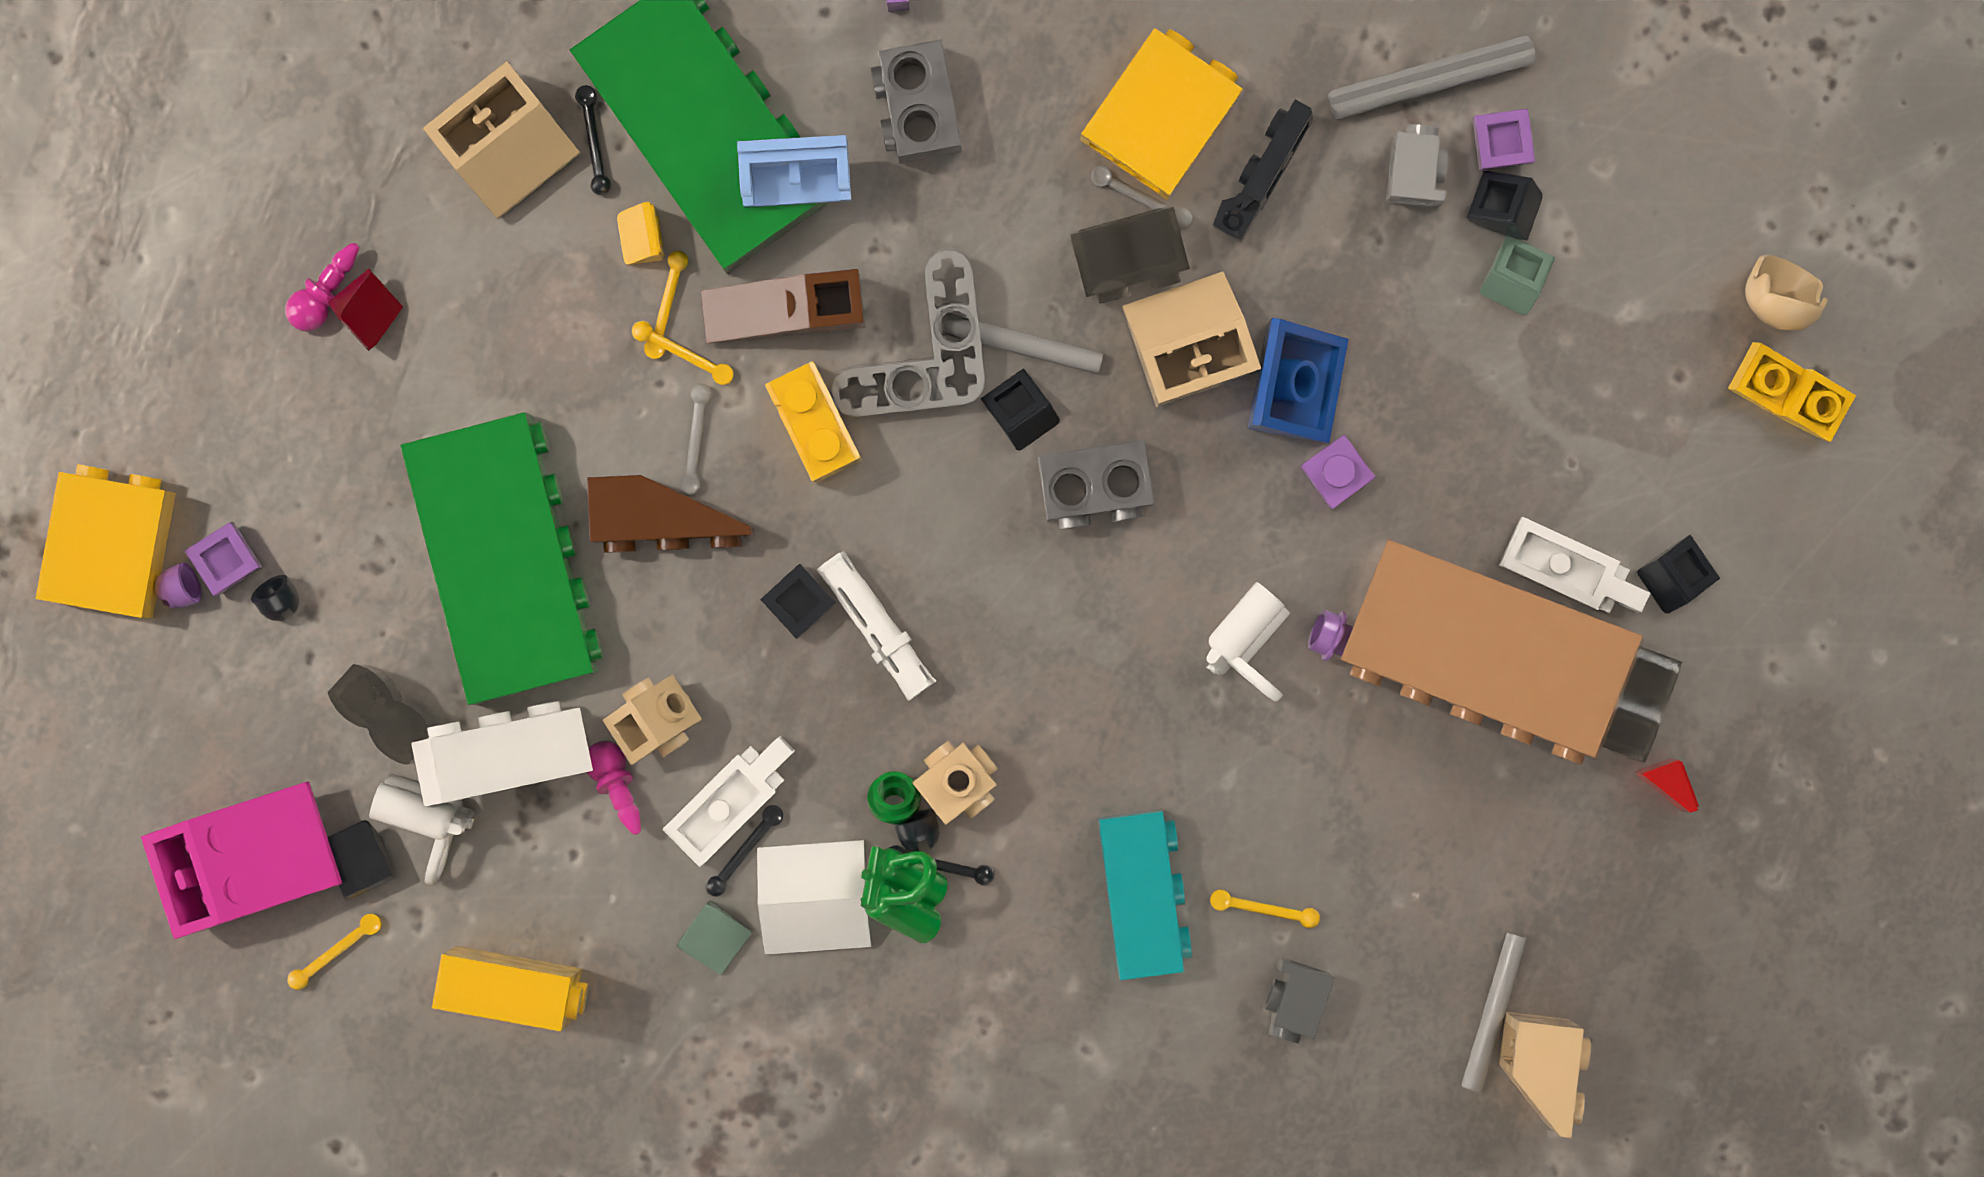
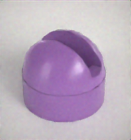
(178, 586)

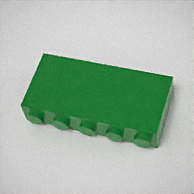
(685, 111)
(501, 557)

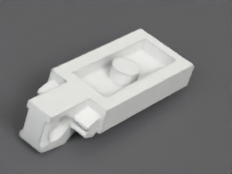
(1570, 569)
(728, 801)

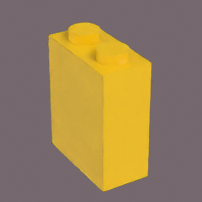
(1162, 112)
(105, 542)
(509, 988)

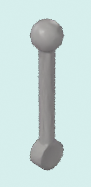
(1102, 177)
(690, 482)

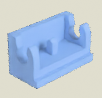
(794, 171)

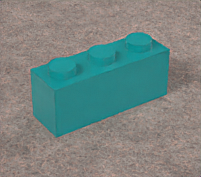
(1144, 894)

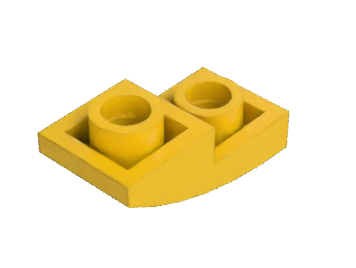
(1791, 392)

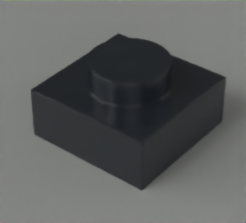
(798, 601)

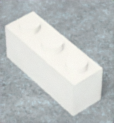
(501, 753)

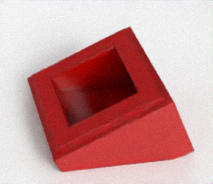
(1672, 782)

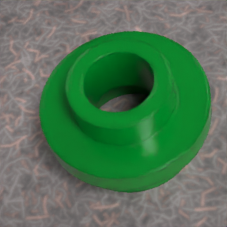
(893, 784)

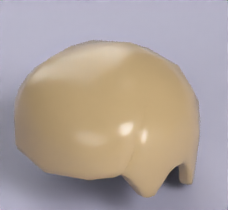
(1784, 294)

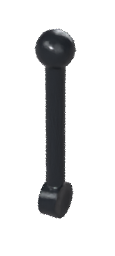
(586, 98)
(771, 816)
(982, 874)

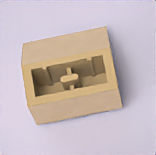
(501, 140)
(1191, 339)
(1544, 1064)

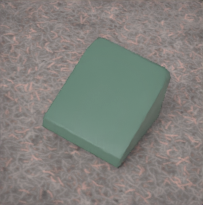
(1517, 275)
(714, 938)

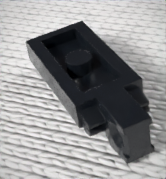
(1264, 172)

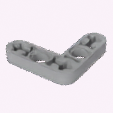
(931, 369)

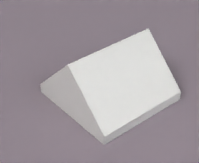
(812, 897)

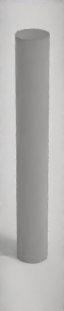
(1027, 344)
(1494, 1012)

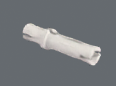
(882, 634)

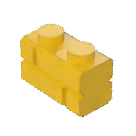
(813, 422)

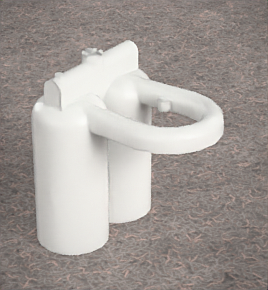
(1244, 634)
(402, 805)

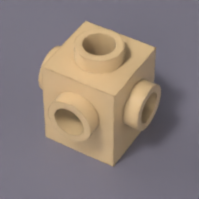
(652, 719)
(944, 798)

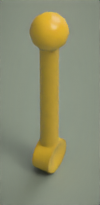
(677, 262)
(721, 373)
(1221, 900)
(369, 924)

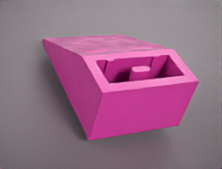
(241, 860)

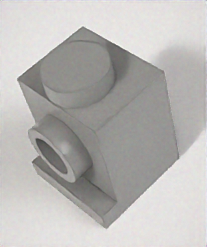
(1417, 167)

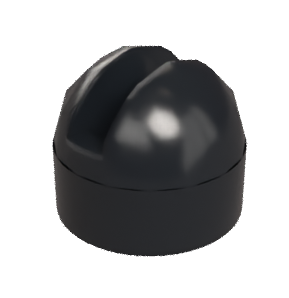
(276, 597)
(917, 829)

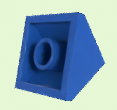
(1298, 381)

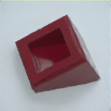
(366, 308)

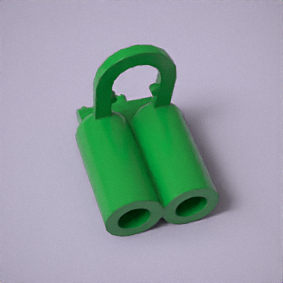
(904, 892)

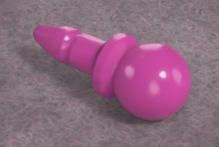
(309, 306)
(612, 778)

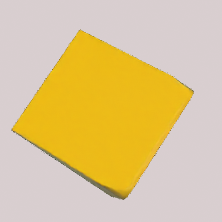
(640, 234)

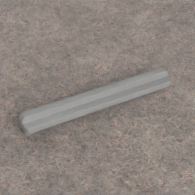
(1432, 77)

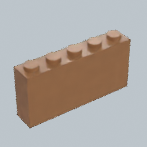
(1491, 652)

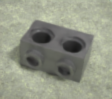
(930, 100)
(1093, 468)

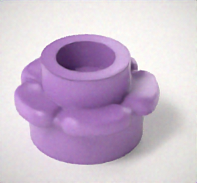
(1329, 634)

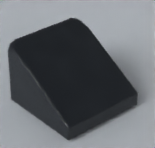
(1506, 204)
(1021, 409)
(1678, 575)
(360, 859)

